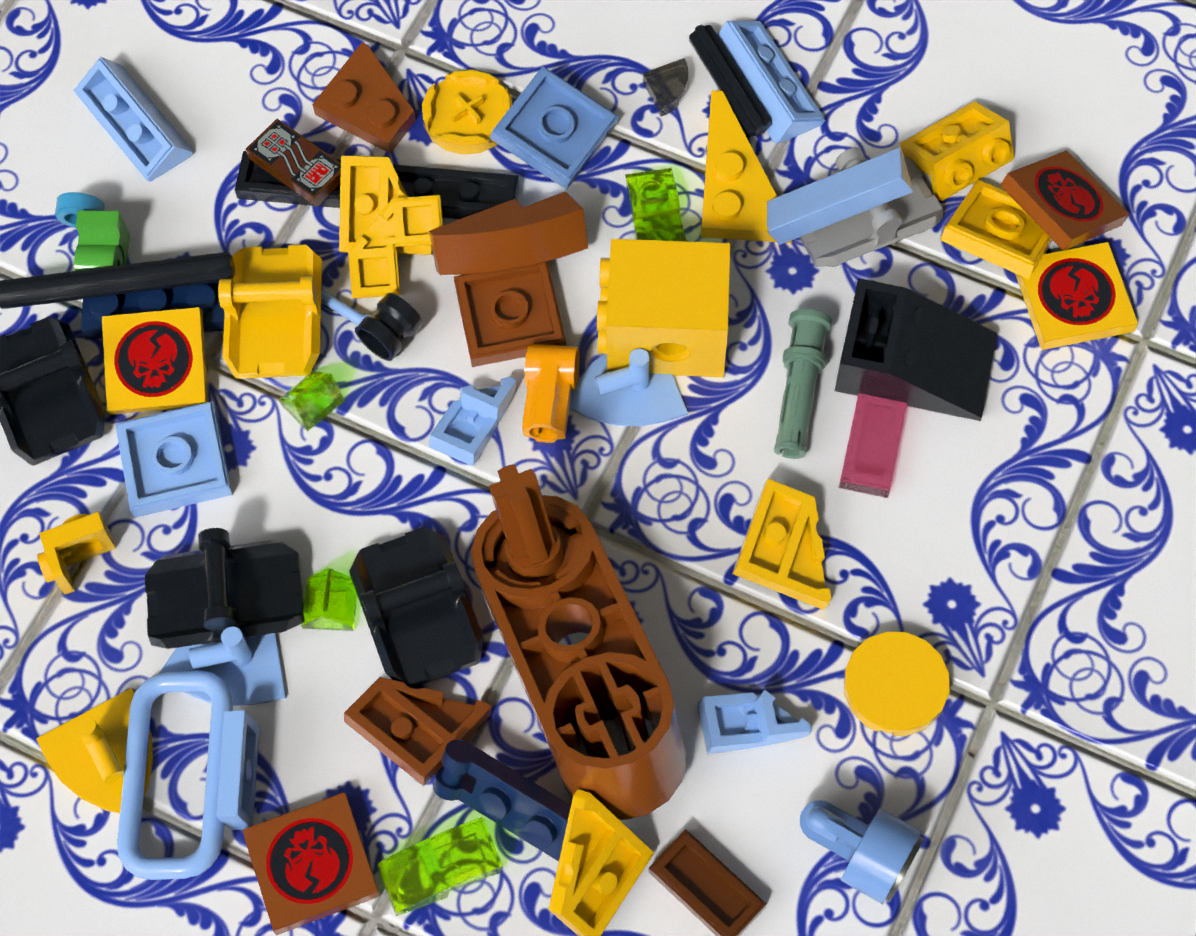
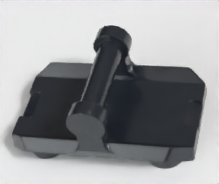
(47, 393)
(221, 587)
(417, 607)

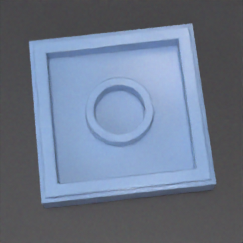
(173, 459)

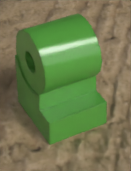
(101, 240)

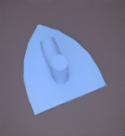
(627, 394)
(246, 664)

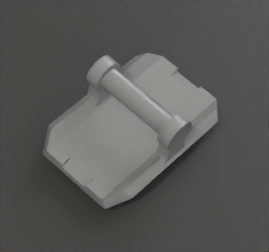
(876, 226)

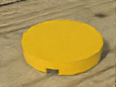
(465, 111)
(896, 683)

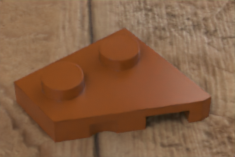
(366, 102)
(413, 724)

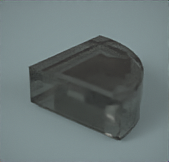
(667, 85)

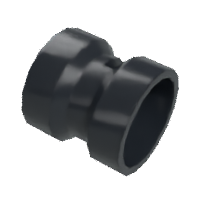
(388, 326)

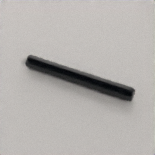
(116, 280)

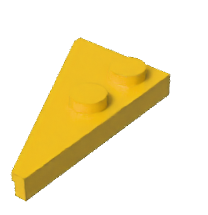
(734, 180)

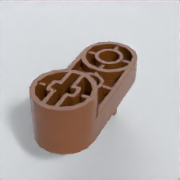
(559, 583)

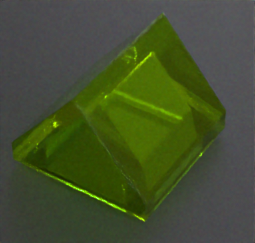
(312, 399)
(330, 601)

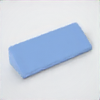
(771, 80)
(132, 119)
(838, 196)

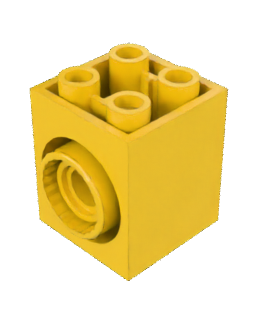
(666, 302)

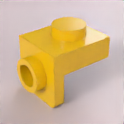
(70, 543)

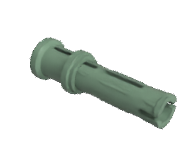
(803, 362)

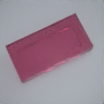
(873, 445)

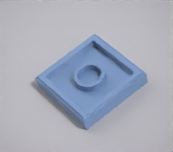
(554, 127)

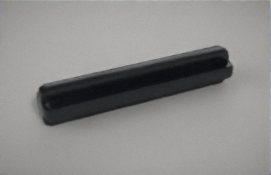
(729, 80)

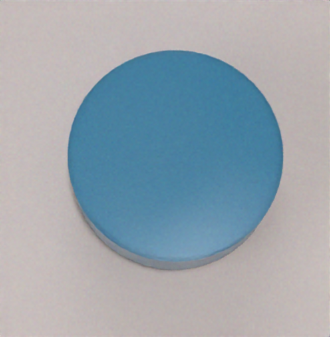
(70, 202)

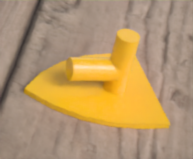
(92, 751)

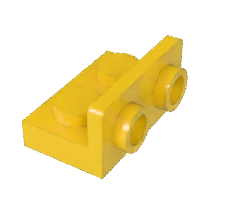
(961, 148)

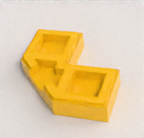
(374, 254)

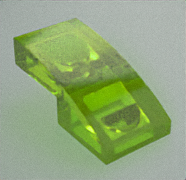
(655, 205)
(439, 865)

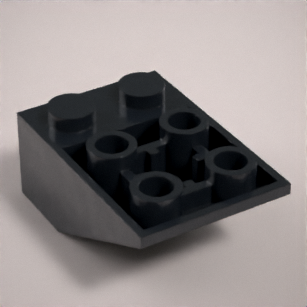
(915, 352)

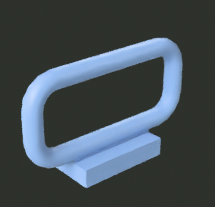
(229, 775)

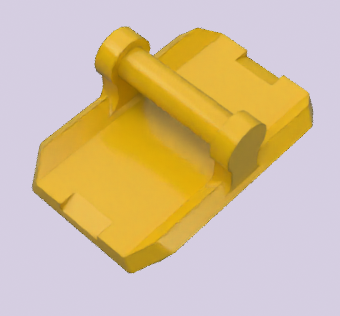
(272, 312)

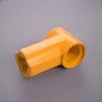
(550, 377)

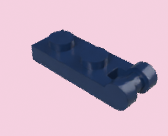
(503, 796)

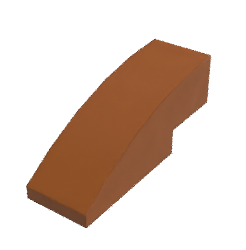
(510, 236)

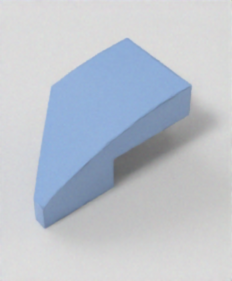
(472, 421)
(746, 722)

